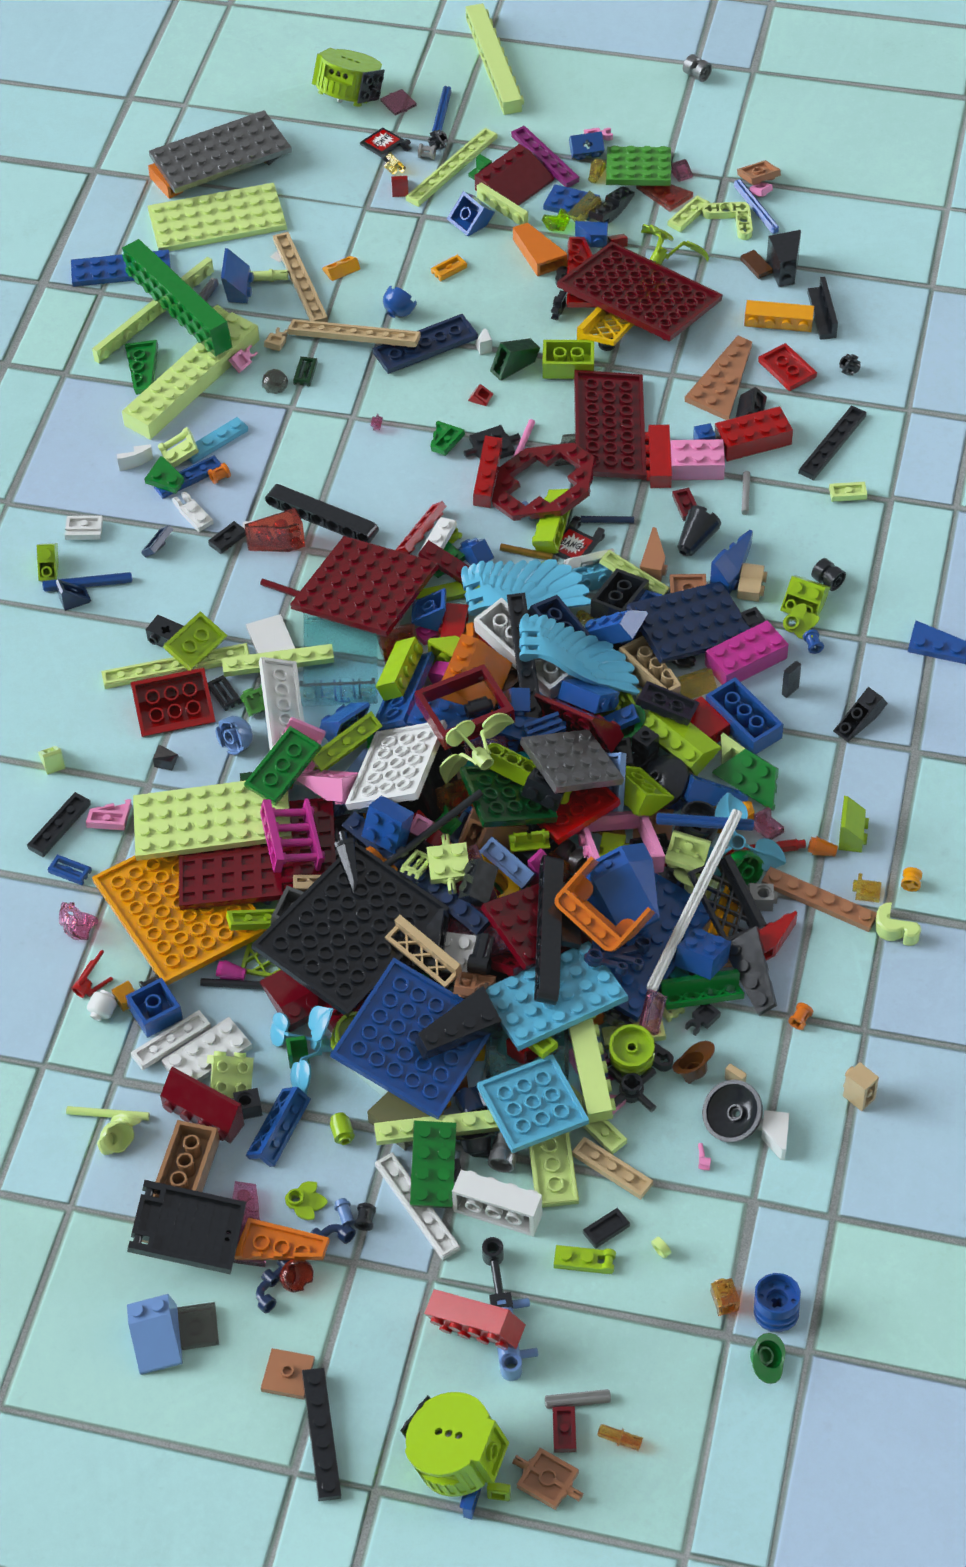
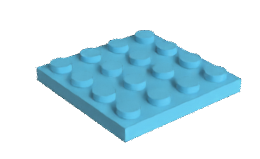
(532, 1103)

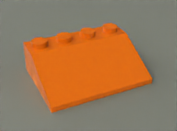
(472, 653)

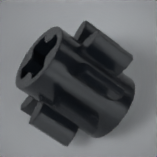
(437, 138)
(849, 364)

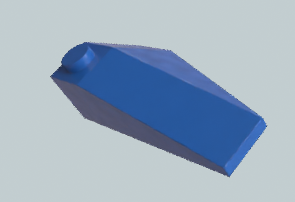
(729, 562)

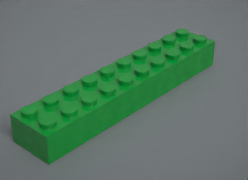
(177, 297)

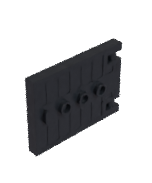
(187, 1227)

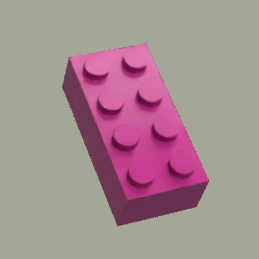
(747, 653)

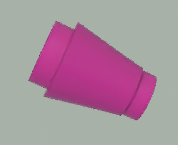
(230, 971)

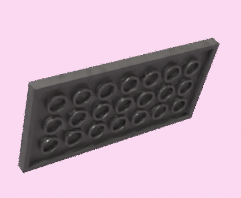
(219, 151)

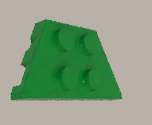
(751, 776)

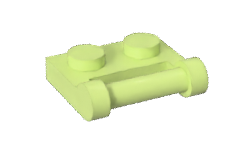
(180, 452)

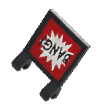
(383, 142)
(577, 543)

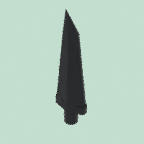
(346, 852)

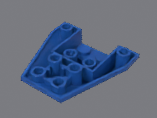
(625, 884)

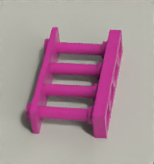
(276, 843)

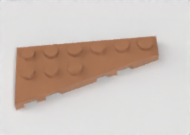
(720, 384)

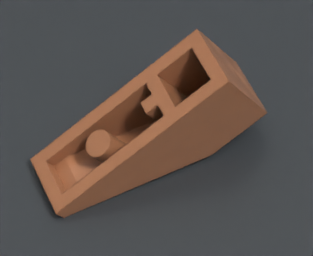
(654, 557)

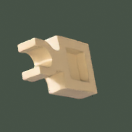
(277, 340)

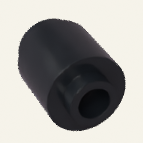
(478, 707)

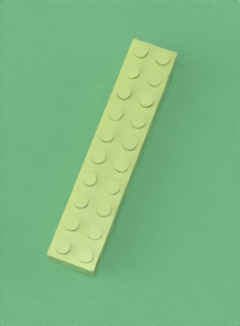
(185, 381)

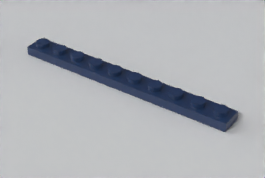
(458, 909)

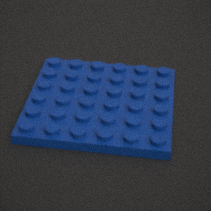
(384, 1035)

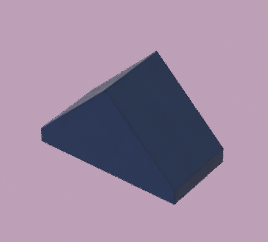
(72, 595)

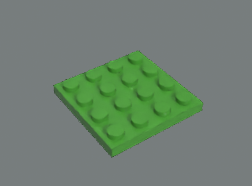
(638, 166)

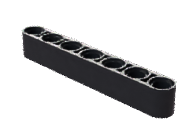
(322, 513)

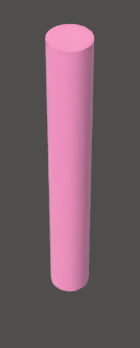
(525, 436)

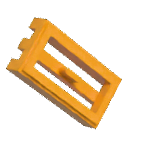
(452, 266)

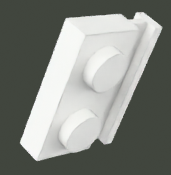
(83, 528)

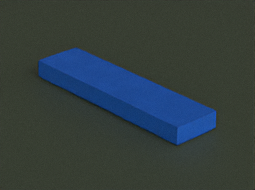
(193, 474)

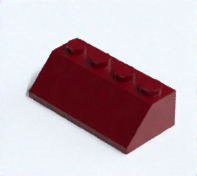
(201, 1104)

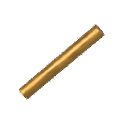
(527, 552)

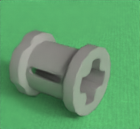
(431, 154)

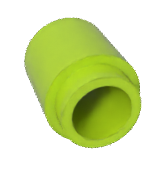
(341, 1128)

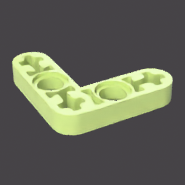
(741, 212)

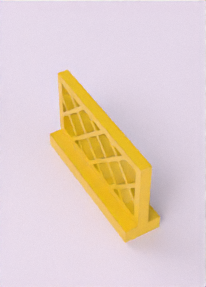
(598, 319)

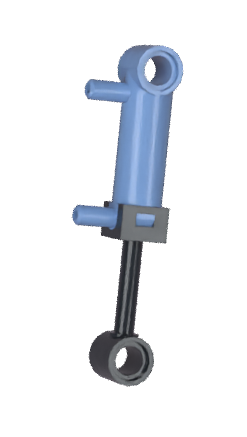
(505, 1301)

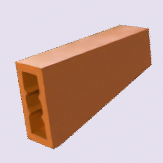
(538, 250)

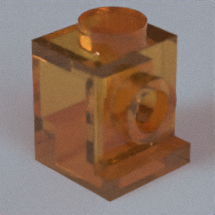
(730, 1302)

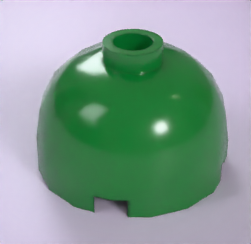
(749, 865)

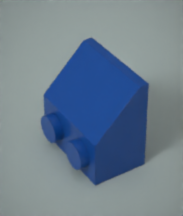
(470, 214)

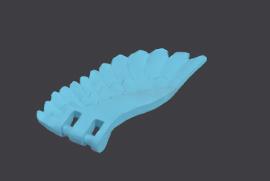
(532, 578)
(575, 653)

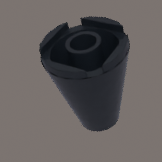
(697, 530)

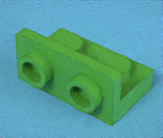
(253, 701)

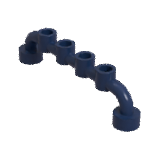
(270, 1278)

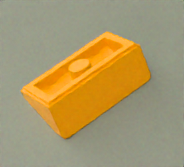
(341, 268)

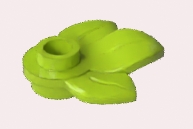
(803, 619)
(308, 1200)

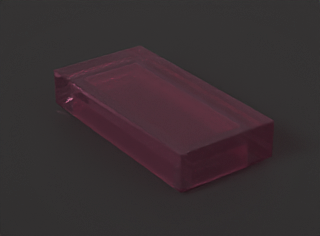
(652, 1011)

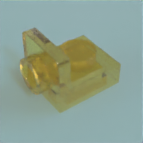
(866, 889)

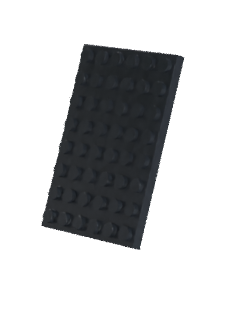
(337, 937)

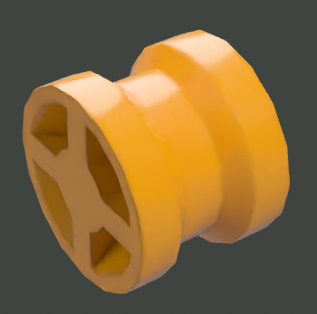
(911, 879)

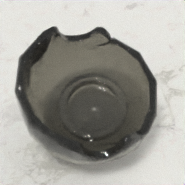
(274, 381)

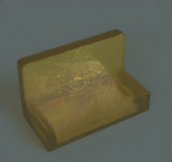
(582, 208)
(697, 683)

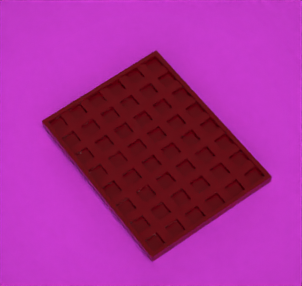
(247, 872)

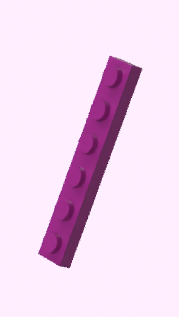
(550, 161)

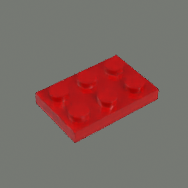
(787, 367)

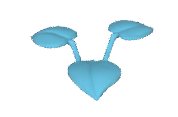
(765, 848)
(318, 1023)

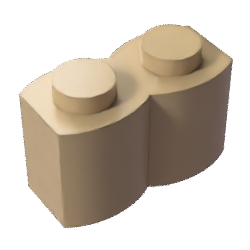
(751, 581)

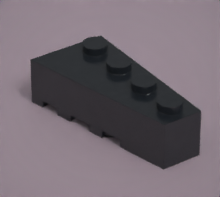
(461, 1024)

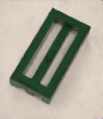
(311, 373)

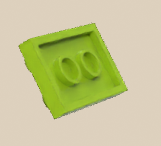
(195, 641)

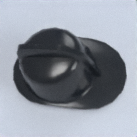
(476, 1144)

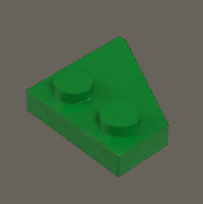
(445, 438)
(164, 476)

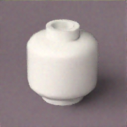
(101, 1005)

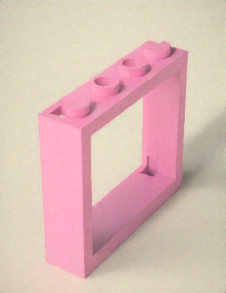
(622, 821)

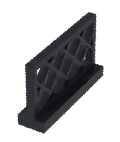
(738, 894)

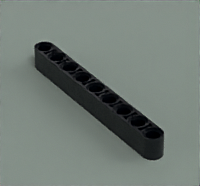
(548, 931)

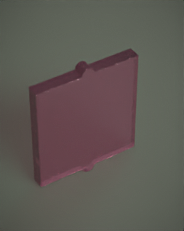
(398, 102)

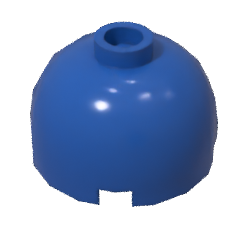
(398, 302)

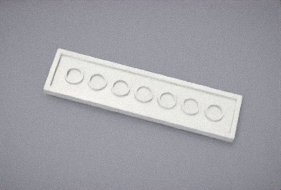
(280, 696)

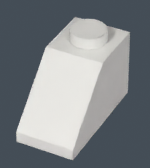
(774, 1131)

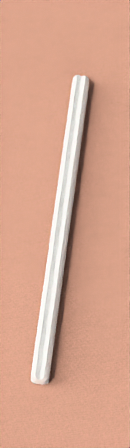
(694, 900)

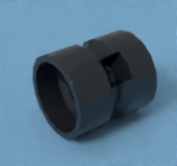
(827, 572)

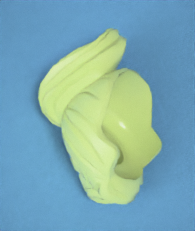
(118, 1133)

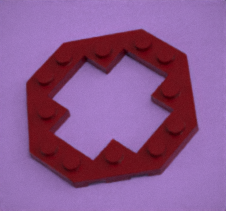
(539, 507)

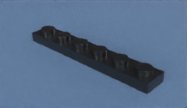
(321, 1434)

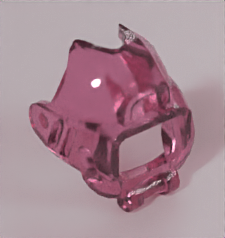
(76, 925)

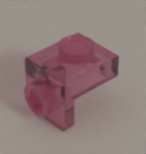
(766, 825)

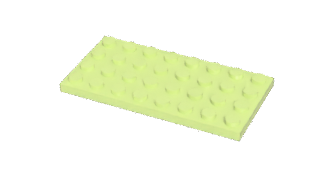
(217, 217)
(200, 820)

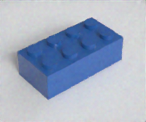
(749, 719)

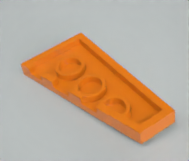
(276, 1242)

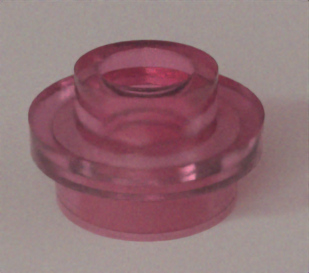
(376, 422)

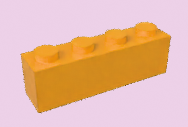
(779, 316)

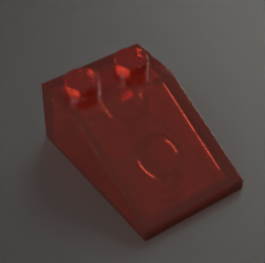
(276, 533)

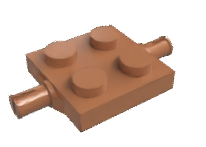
(547, 1478)

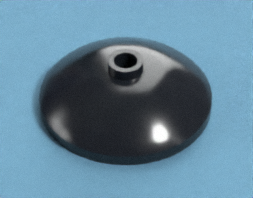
(670, 774)
(722, 1105)

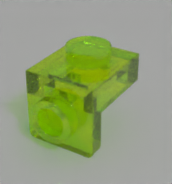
(557, 222)

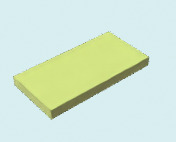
(554, 1171)

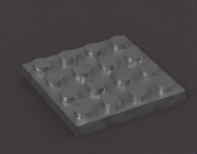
(571, 761)

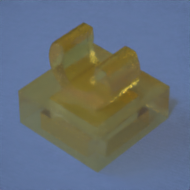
(393, 163)

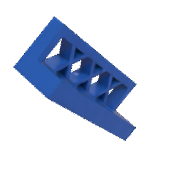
(281, 1124)

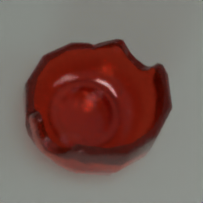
(296, 1275)

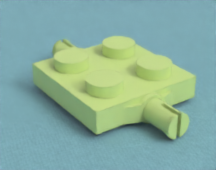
(447, 863)

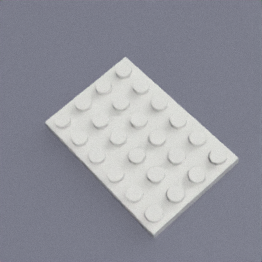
(395, 765)

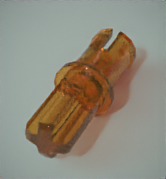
(620, 1437)

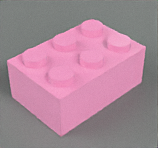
(697, 459)

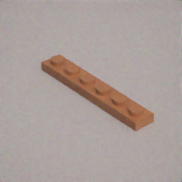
(820, 899)

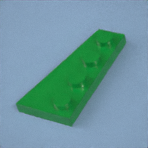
(142, 363)

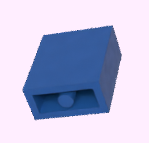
(588, 696)

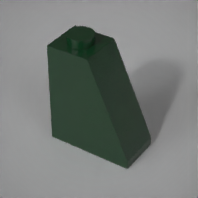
(513, 357)

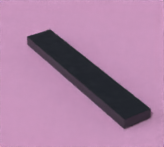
(832, 442)

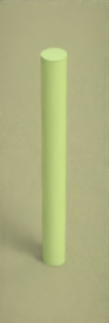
(109, 1113)

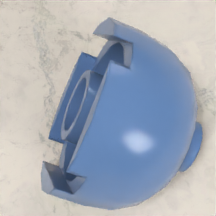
(234, 734)

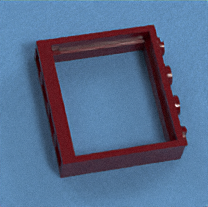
(455, 684)

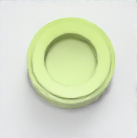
(661, 1247)

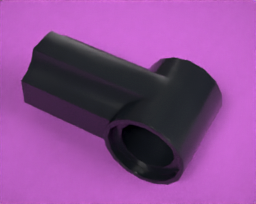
(481, 960)

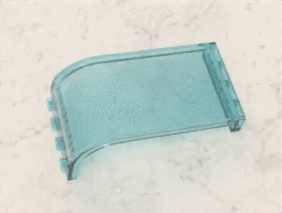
(355, 666)

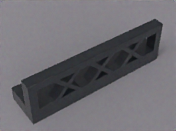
(823, 310)

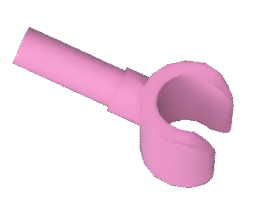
(704, 1162)

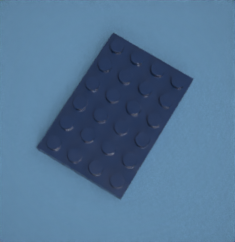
(689, 621)

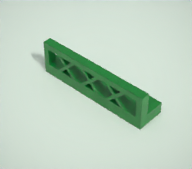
(701, 988)

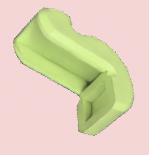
(896, 929)

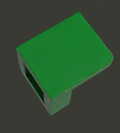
(481, 163)
(451, 826)
(296, 1049)

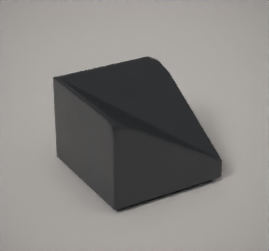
(164, 758)

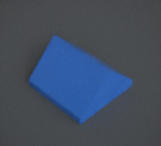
(429, 610)

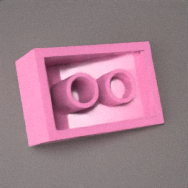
(329, 784)

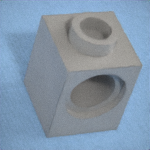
(761, 890)

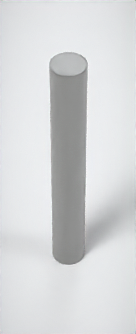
(745, 493)

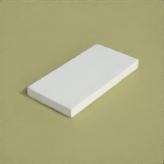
(270, 635)

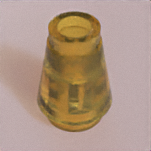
(597, 168)

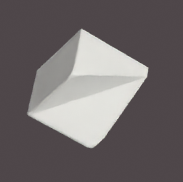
(484, 342)

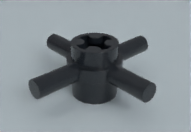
(632, 1087)

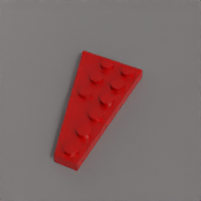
(577, 253)

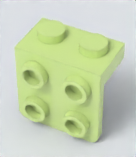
(686, 851)
(230, 1073)

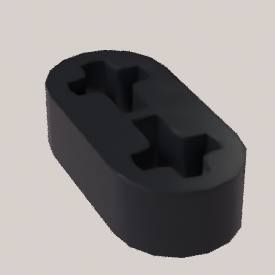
(662, 1054)

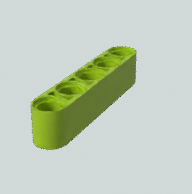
(514, 766)

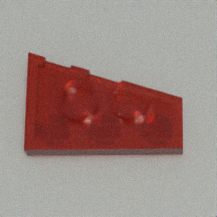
(666, 196)

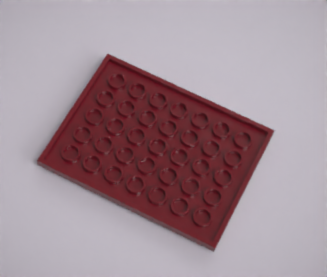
(640, 291)

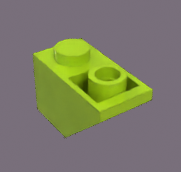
(47, 561)

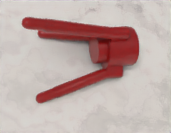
(83, 984)

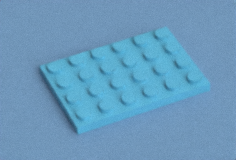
(582, 995)

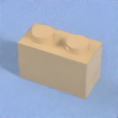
(860, 1086)

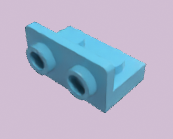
(593, 575)

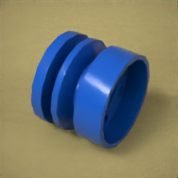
(777, 1302)

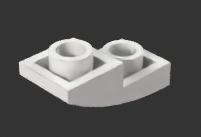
(140, 456)

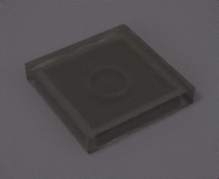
(198, 1326)

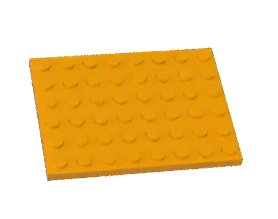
(171, 939)

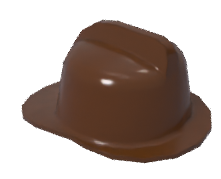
(693, 1062)

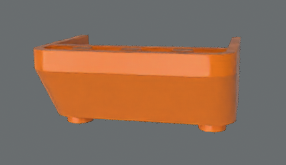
(574, 904)

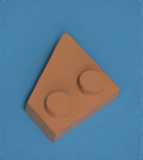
(468, 983)

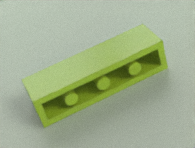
(551, 528)
(399, 668)

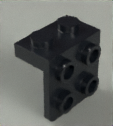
(540, 792)

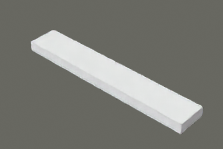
(424, 1217)

